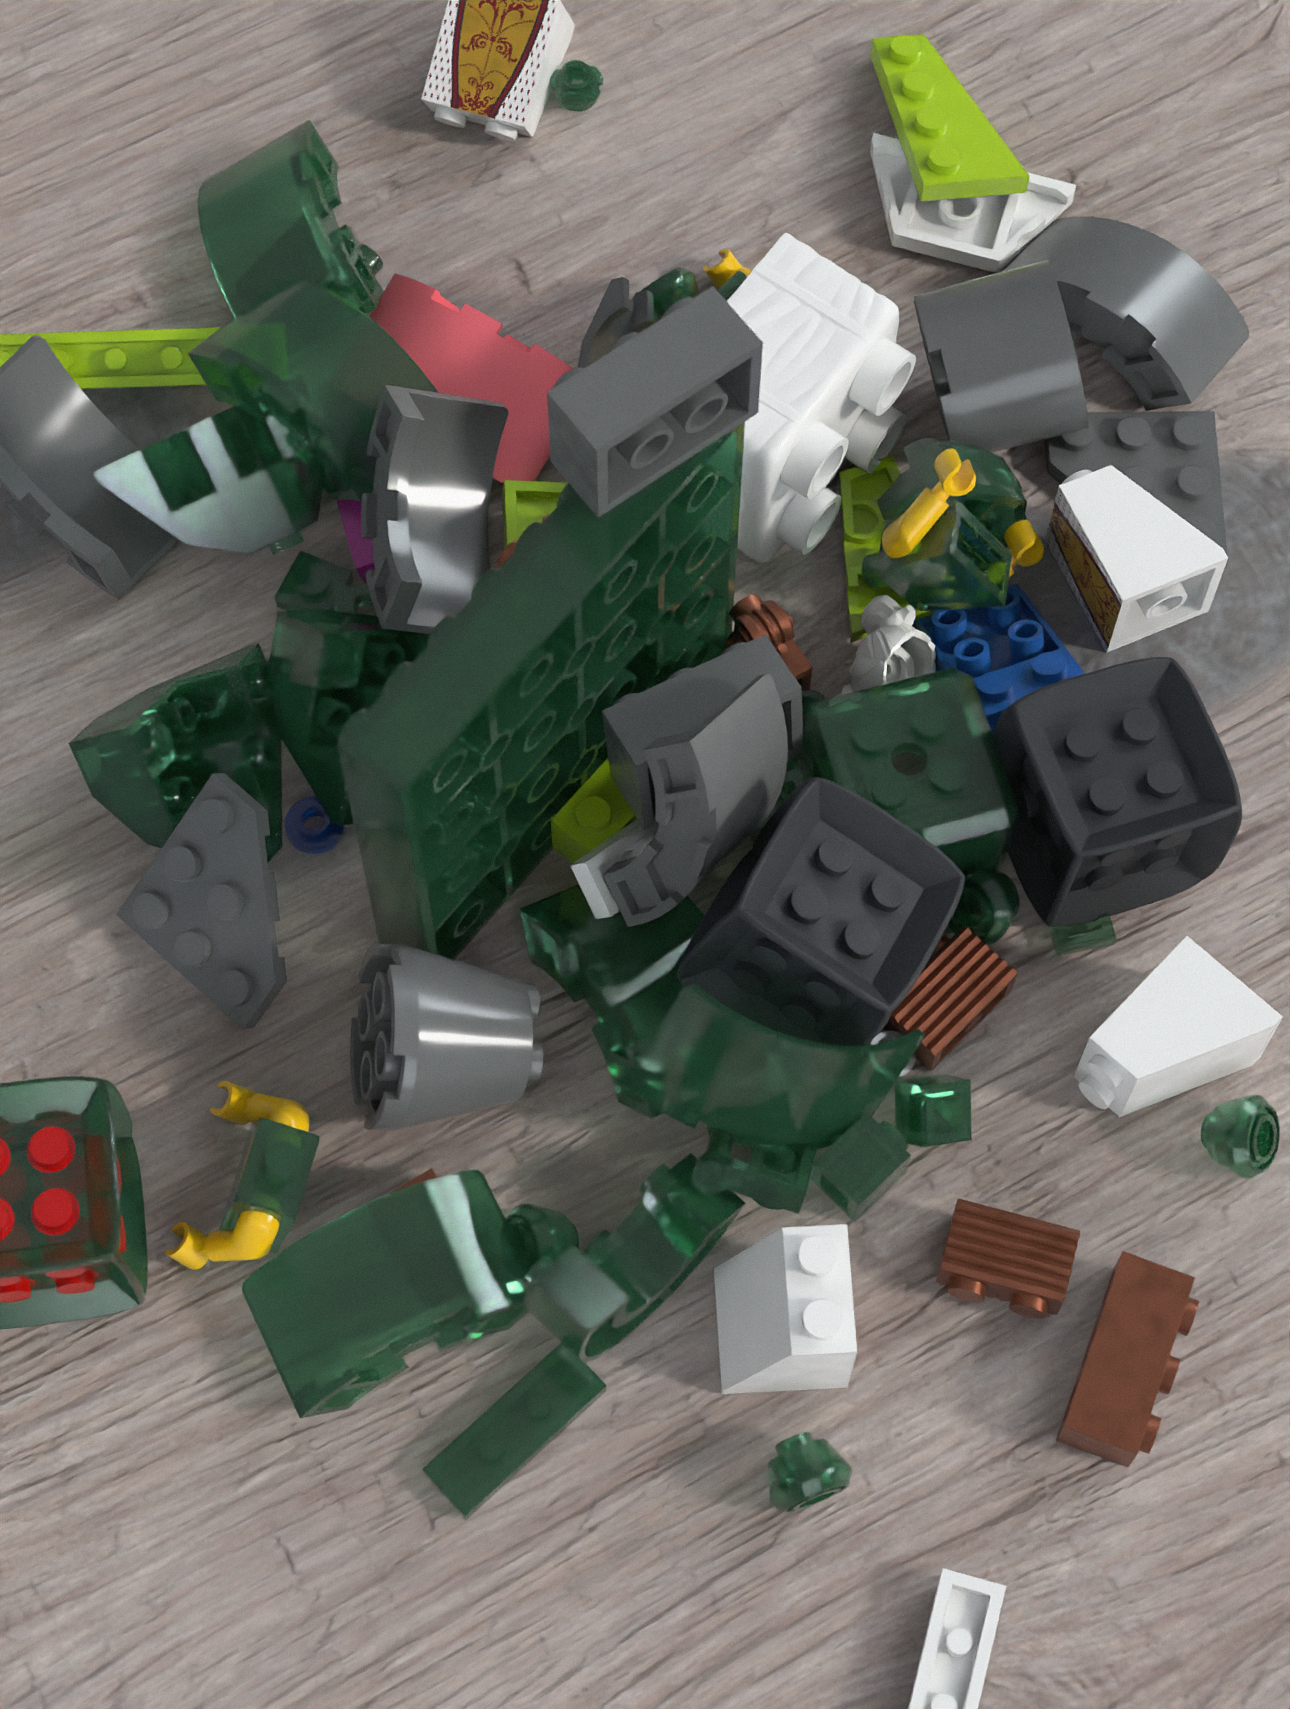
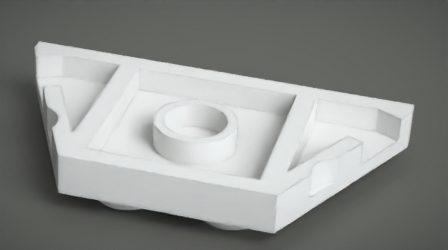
(969, 230)

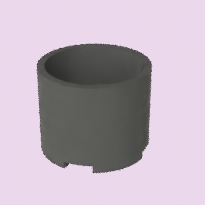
(1003, 359)

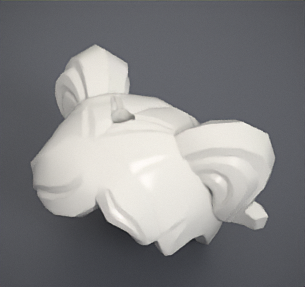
(892, 647)

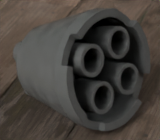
(438, 1038)

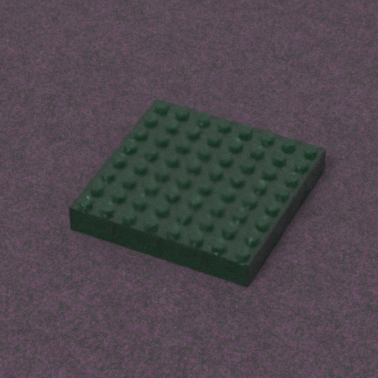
(507, 701)

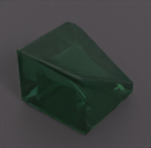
(933, 1110)

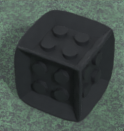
(1115, 790)
(824, 919)

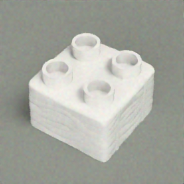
(822, 393)

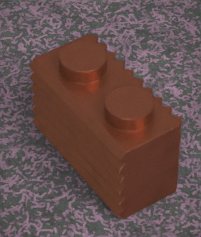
(952, 995)
(1007, 1259)

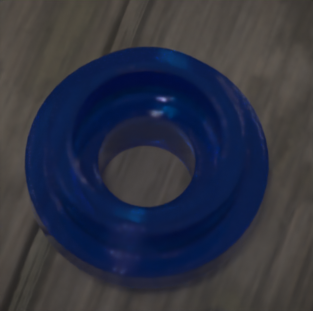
(311, 840)

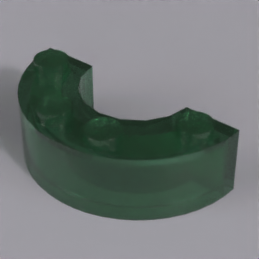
(625, 1276)

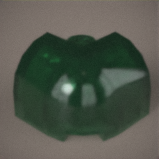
(994, 500)

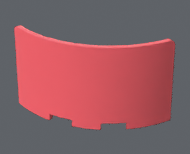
(470, 360)

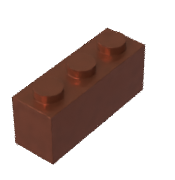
(1129, 1360)

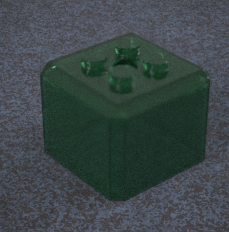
(963, 792)

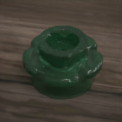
(577, 96)

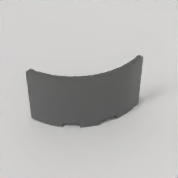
(1143, 303)
(47, 463)
(429, 503)
(709, 799)

